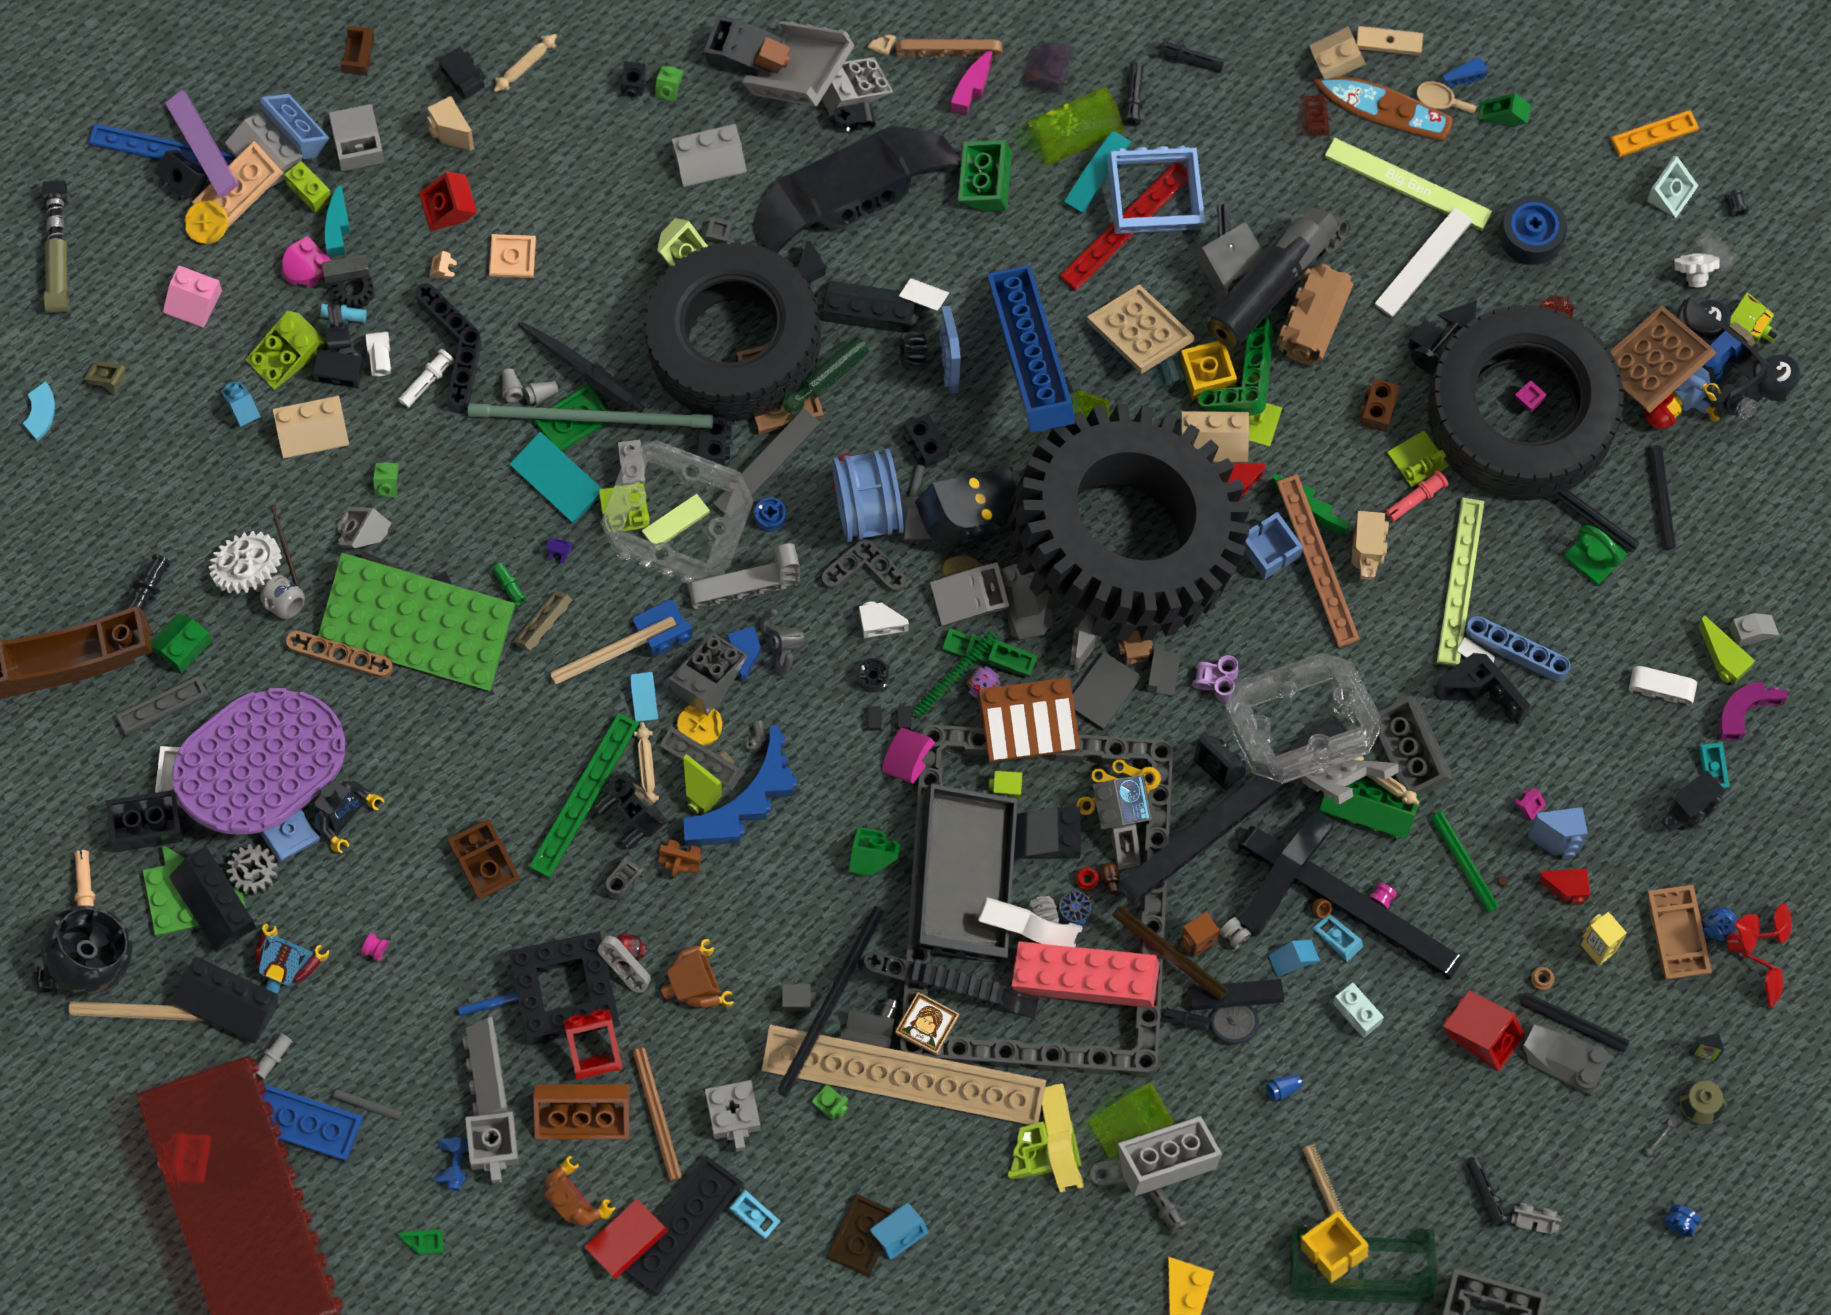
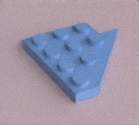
(950, 350)

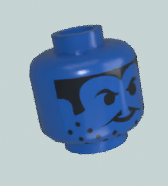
(1719, 923)

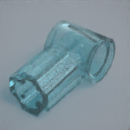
(1172, 371)

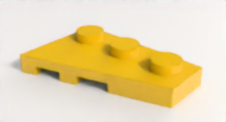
(1187, 1287)

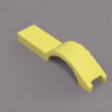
(1059, 1137)

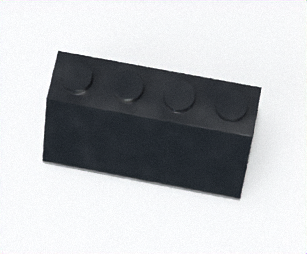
(868, 307)
(211, 899)
(225, 1000)

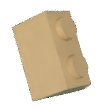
(1337, 54)
(449, 125)

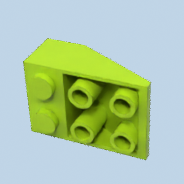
(286, 349)

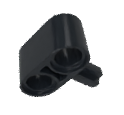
(337, 329)

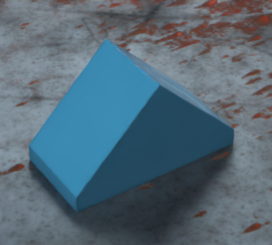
(1293, 956)

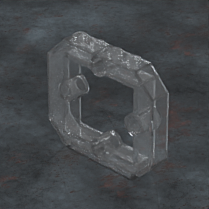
(644, 551)
(1322, 752)

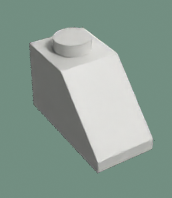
(880, 620)

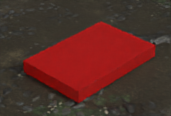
(626, 1238)

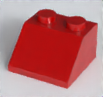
(447, 201)

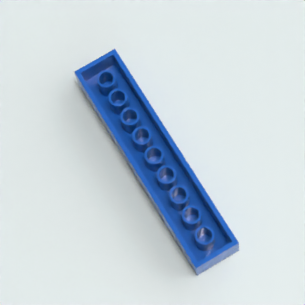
(1031, 349)

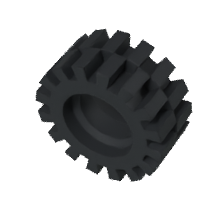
(357, 300)

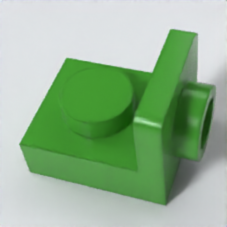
(831, 1103)

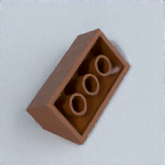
(581, 1111)

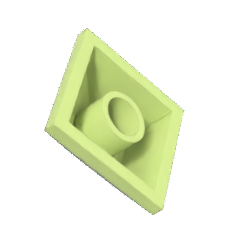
(678, 241)

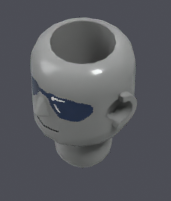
(281, 596)

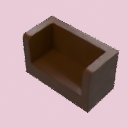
(358, 51)

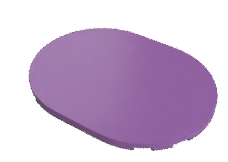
(258, 761)

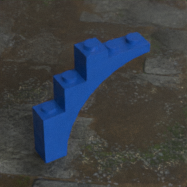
(723, 824)

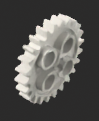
(245, 562)

